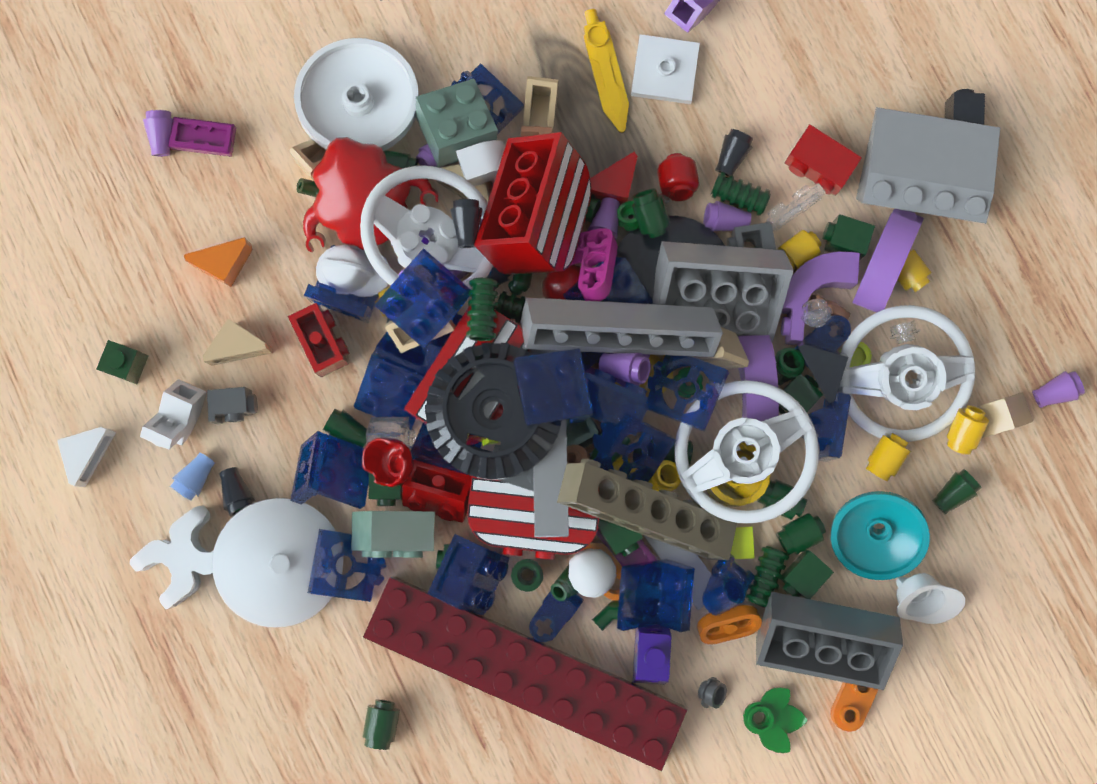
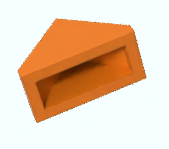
(222, 260)

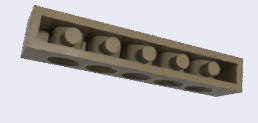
(645, 510)

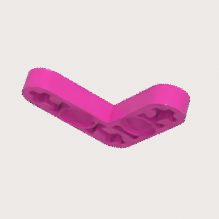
(594, 248)

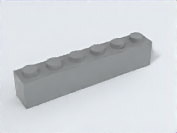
(620, 327)

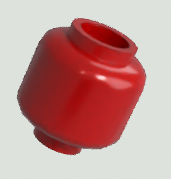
(678, 177)

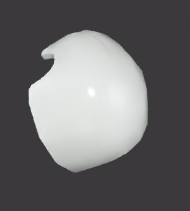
(592, 572)

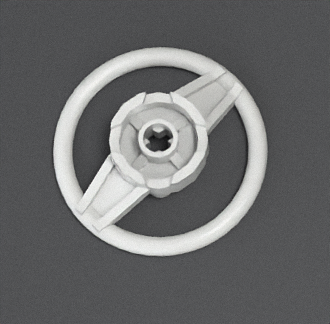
(406, 226)
(888, 376)
(769, 439)

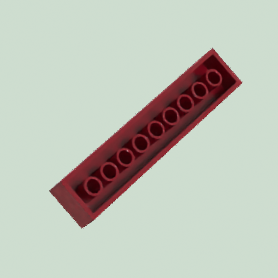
(526, 673)

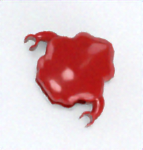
(344, 183)

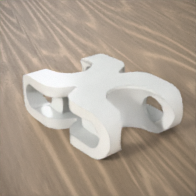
(181, 555)

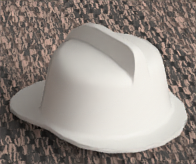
(349, 271)
(926, 600)

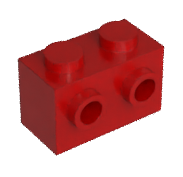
(822, 160)
(318, 340)
(437, 491)

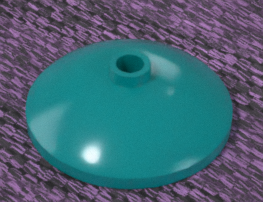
(883, 551)

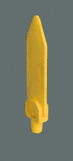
(606, 70)

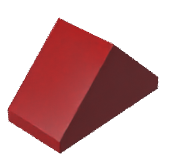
(615, 180)

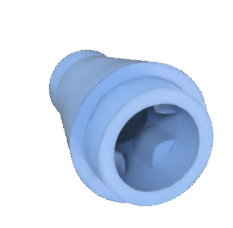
(193, 476)

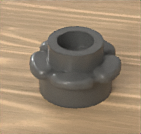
(712, 693)

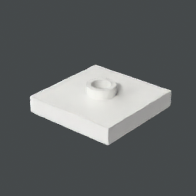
(665, 69)

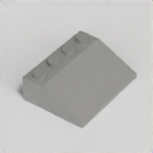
(930, 165)
(737, 282)

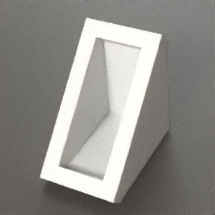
(83, 453)

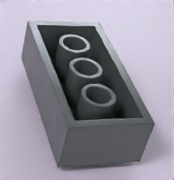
(828, 641)

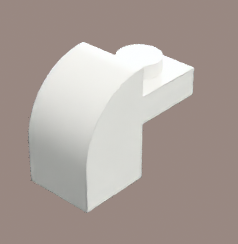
(481, 161)
(176, 415)

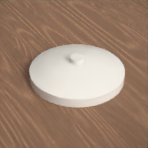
(357, 93)
(267, 562)

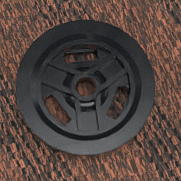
(454, 419)

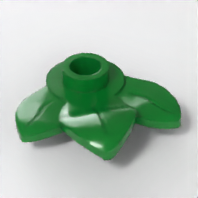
(777, 721)

